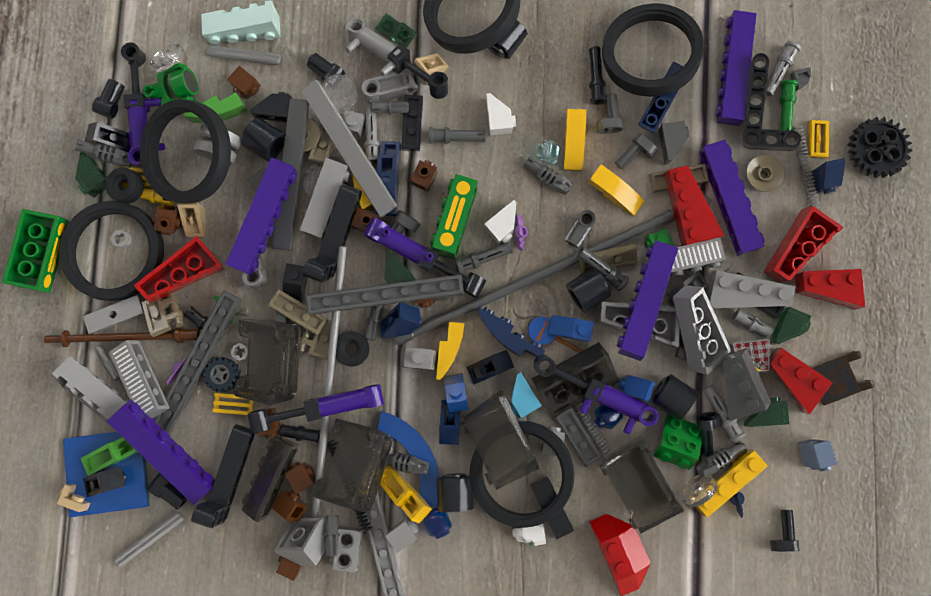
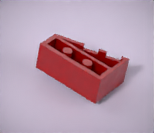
(834, 286)
(799, 379)

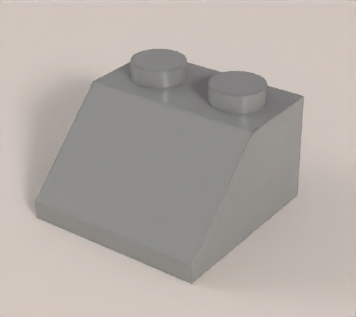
(303, 541)

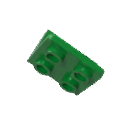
(679, 443)

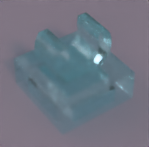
(550, 151)

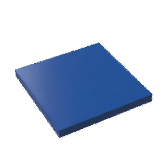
(131, 496)

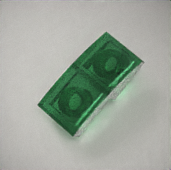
(395, 31)

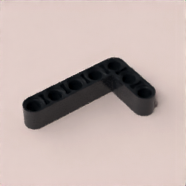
(758, 111)
(325, 264)
(225, 485)

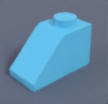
(523, 398)

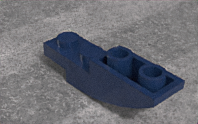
(659, 105)
(388, 169)
(501, 330)

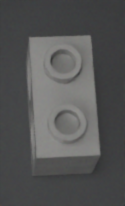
(403, 534)
(352, 549)

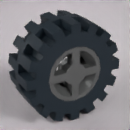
(215, 372)

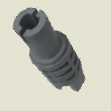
(103, 152)
(548, 176)
(721, 459)
(407, 463)

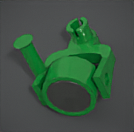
(181, 81)

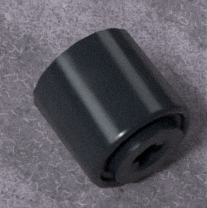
(510, 42)
(263, 139)
(588, 289)
(674, 397)
(454, 492)

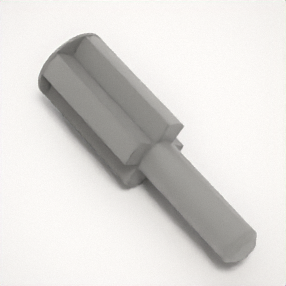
(108, 364)

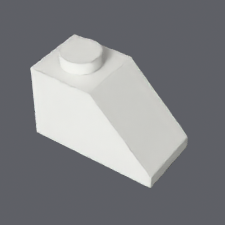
(499, 116)
(502, 224)

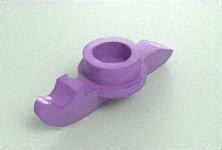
(520, 232)
(176, 369)

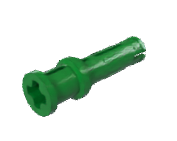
(787, 100)

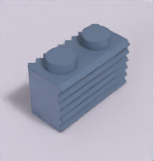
(817, 454)

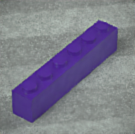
(736, 68)
(731, 198)
(261, 217)
(647, 300)
(161, 451)

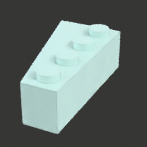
(241, 24)

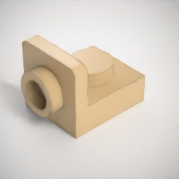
(70, 500)

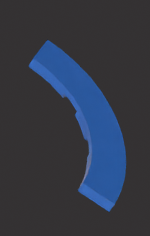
(416, 447)

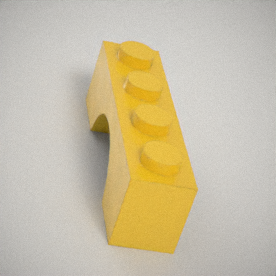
(735, 478)

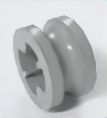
(128, 239)
(238, 357)

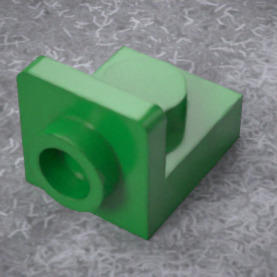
(662, 236)

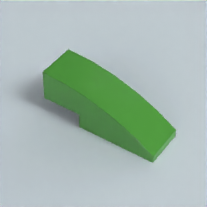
(226, 108)
(107, 456)

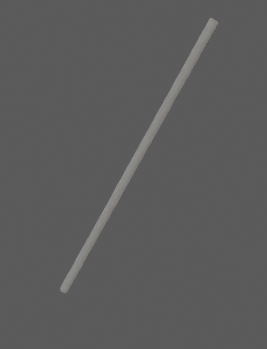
(329, 379)

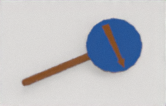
(538, 332)

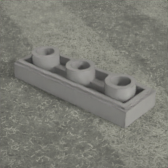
(105, 318)

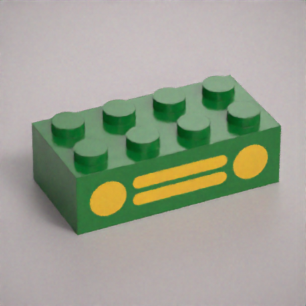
(455, 216)
(35, 251)

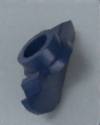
(738, 500)

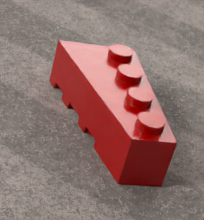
(690, 209)
(802, 242)
(180, 270)

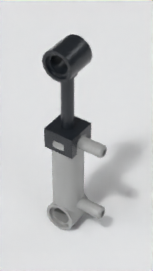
(396, 56)

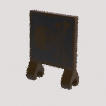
(843, 378)

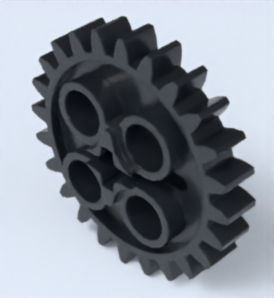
(882, 163)

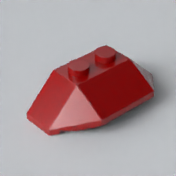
(622, 552)

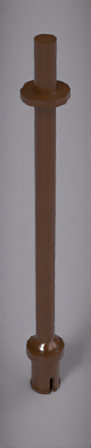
(178, 335)

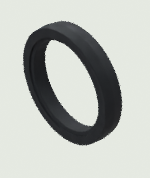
(644, 13)
(475, 42)
(150, 146)
(74, 230)
(539, 517)

